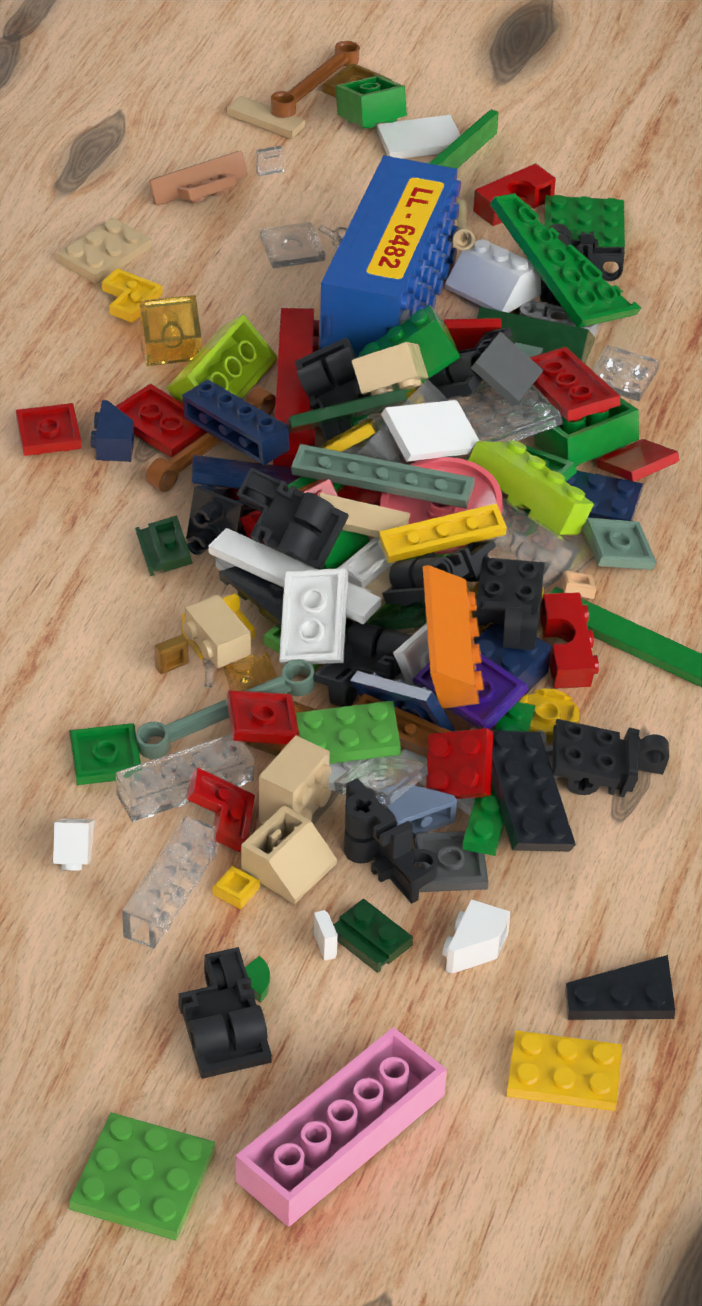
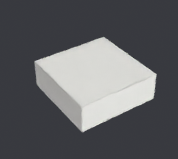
(325, 935)

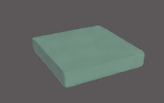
(619, 544)

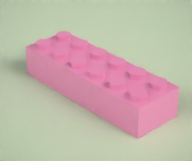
(340, 1126)

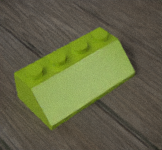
(231, 359)

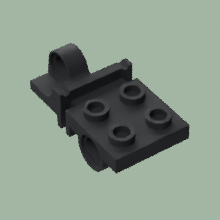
(589, 248)
(458, 377)
(330, 380)
(292, 520)
(408, 579)
(511, 596)
(366, 650)
(599, 757)
(374, 836)
(223, 1018)

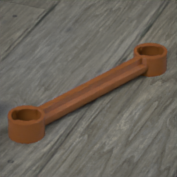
(284, 103)
(164, 473)

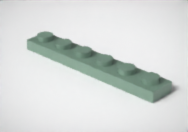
(383, 476)

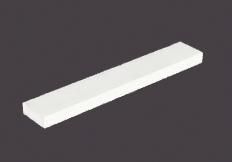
(272, 566)

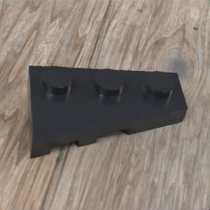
(261, 592)
(623, 993)

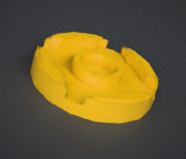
(550, 706)

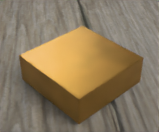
(171, 654)

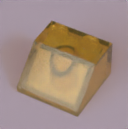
(170, 330)

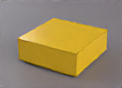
(236, 887)

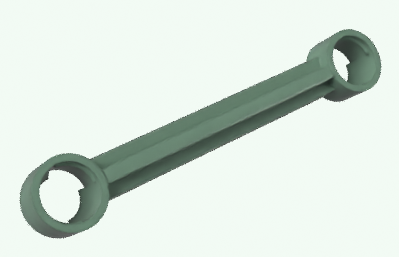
(219, 711)

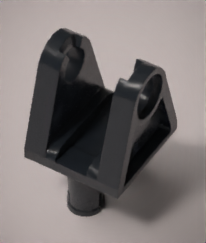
(211, 515)

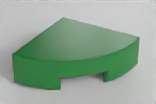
(260, 977)

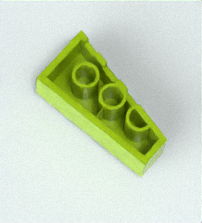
(534, 485)

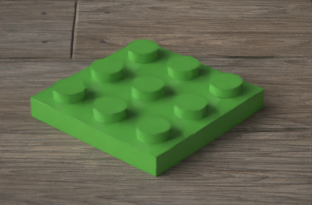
(142, 1176)

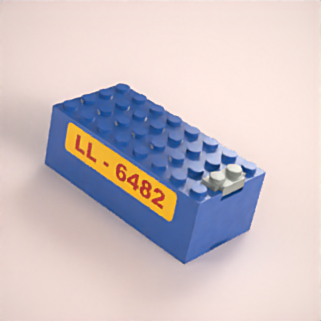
(391, 252)

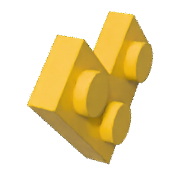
(129, 290)

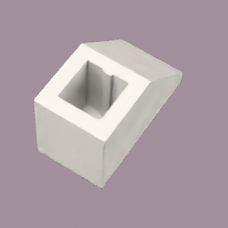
(477, 936)

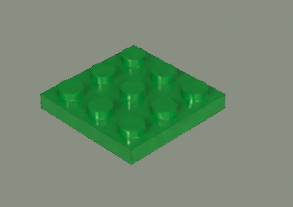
(587, 215)

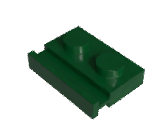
(164, 545)
(371, 935)

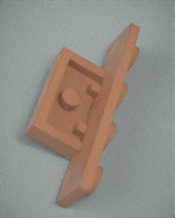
(199, 180)

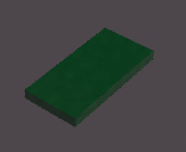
(345, 410)

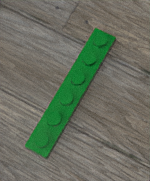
(486, 819)

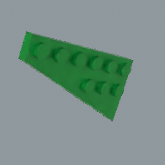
(564, 269)

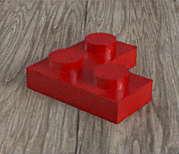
(228, 801)

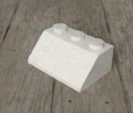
(494, 277)

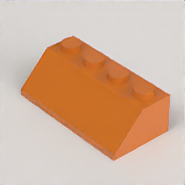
(451, 638)

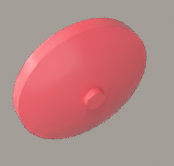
(484, 493)

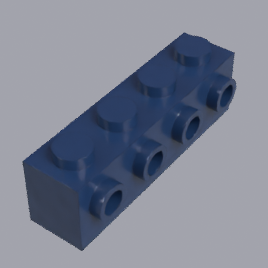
(236, 422)

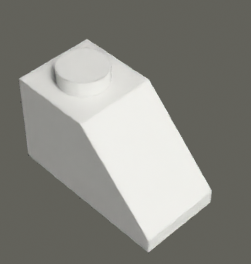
(73, 842)

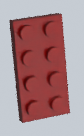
(573, 385)

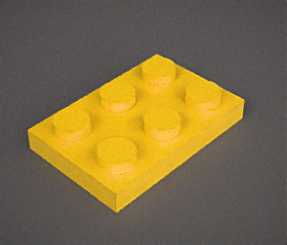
(565, 1070)

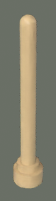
(463, 236)

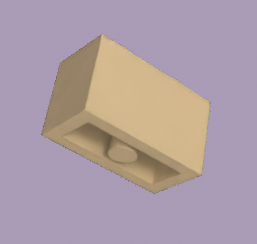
(217, 631)

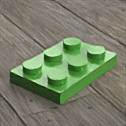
(352, 731)

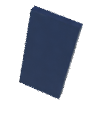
(233, 472)

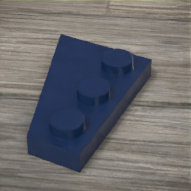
(414, 700)

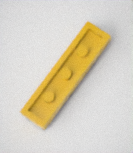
(442, 533)

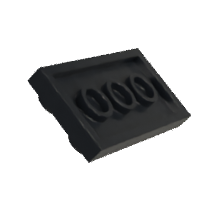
(528, 793)

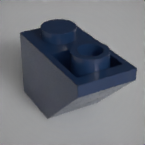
(113, 435)

